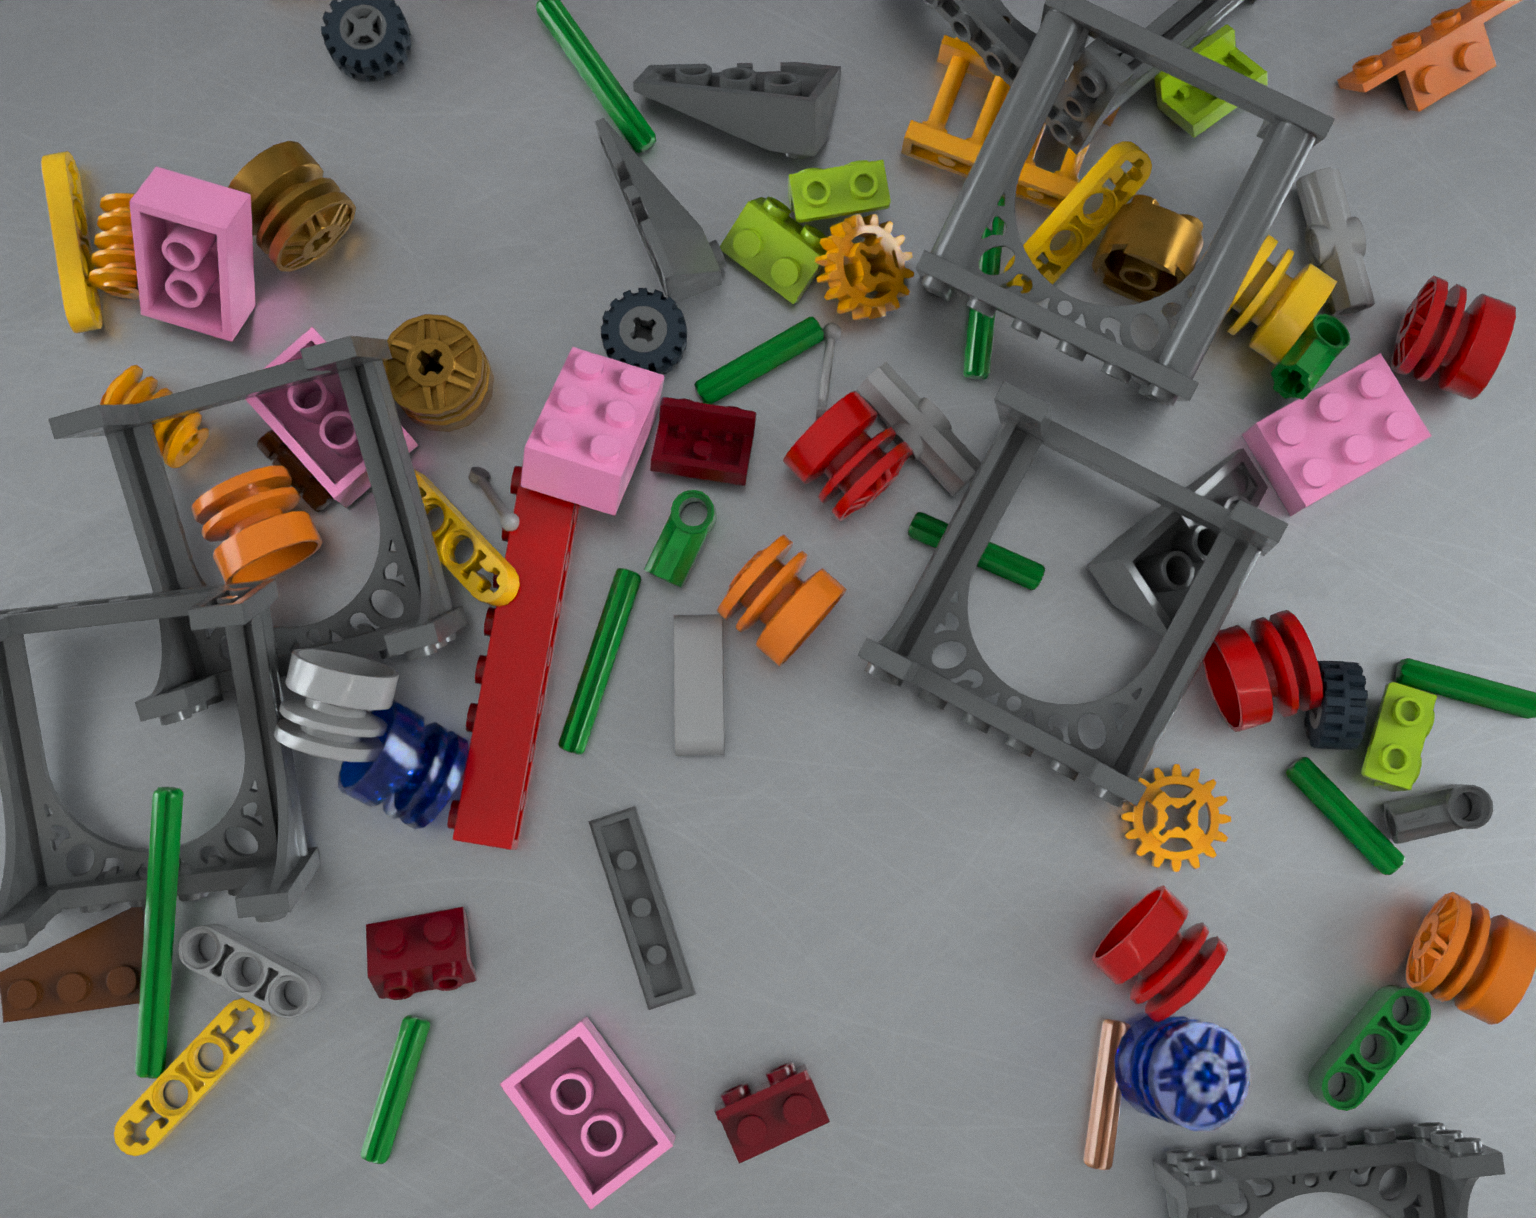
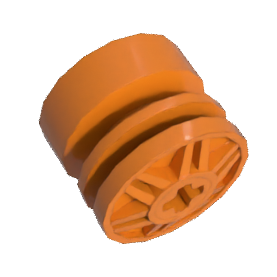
(256, 525)
(780, 599)
(1472, 958)

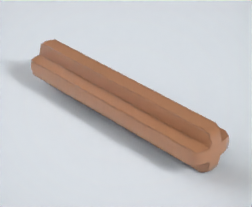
(1105, 1099)

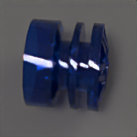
(412, 771)
(1158, 1064)

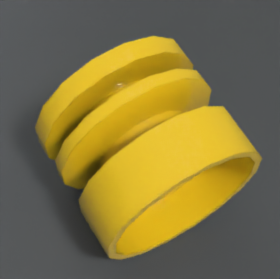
(1278, 302)

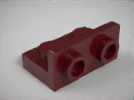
(771, 1111)

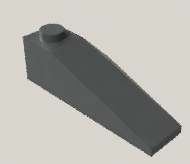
(771, 109)
(671, 236)
(1160, 556)

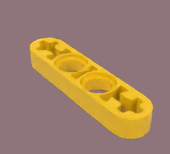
(1083, 226)
(71, 241)
(455, 529)
(191, 1073)

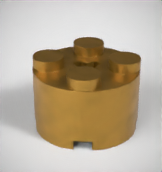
(1148, 249)

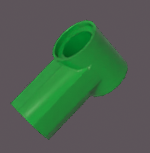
(1310, 357)
(680, 543)

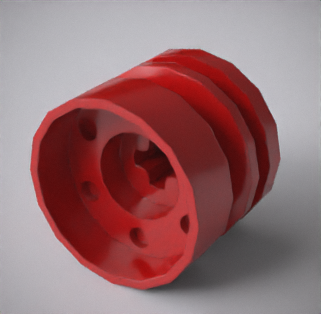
(1461, 341)
(847, 455)
(1263, 671)
(1169, 962)

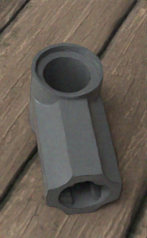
(1435, 813)

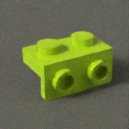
(1194, 108)
(838, 190)
(775, 247)
(1399, 737)

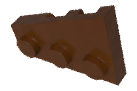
(80, 973)

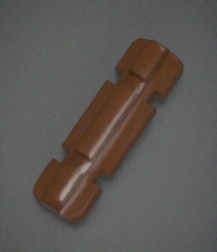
(302, 479)

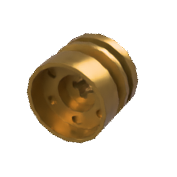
(293, 205)
(443, 399)

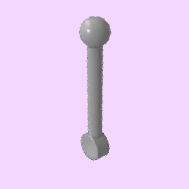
(831, 333)
(509, 520)

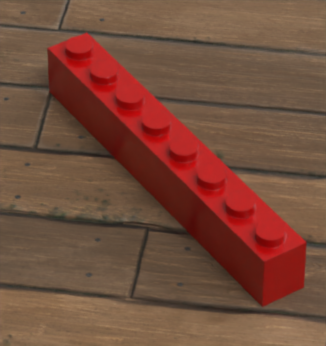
(515, 672)

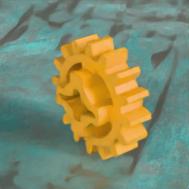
(864, 267)
(1192, 833)

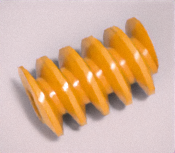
(116, 255)
(176, 438)

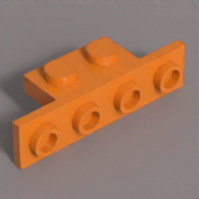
(1434, 59)

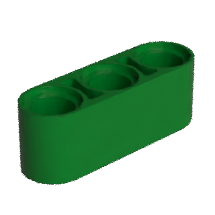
(1392, 1041)

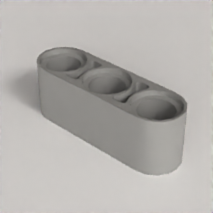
(698, 685)
(226, 970)

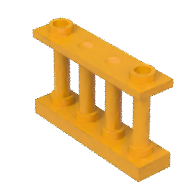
(933, 144)

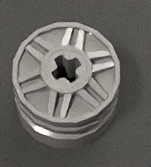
(335, 715)

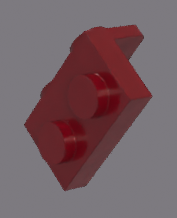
(703, 441)
(419, 954)

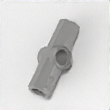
(1335, 240)
(921, 427)

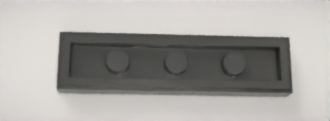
(642, 908)

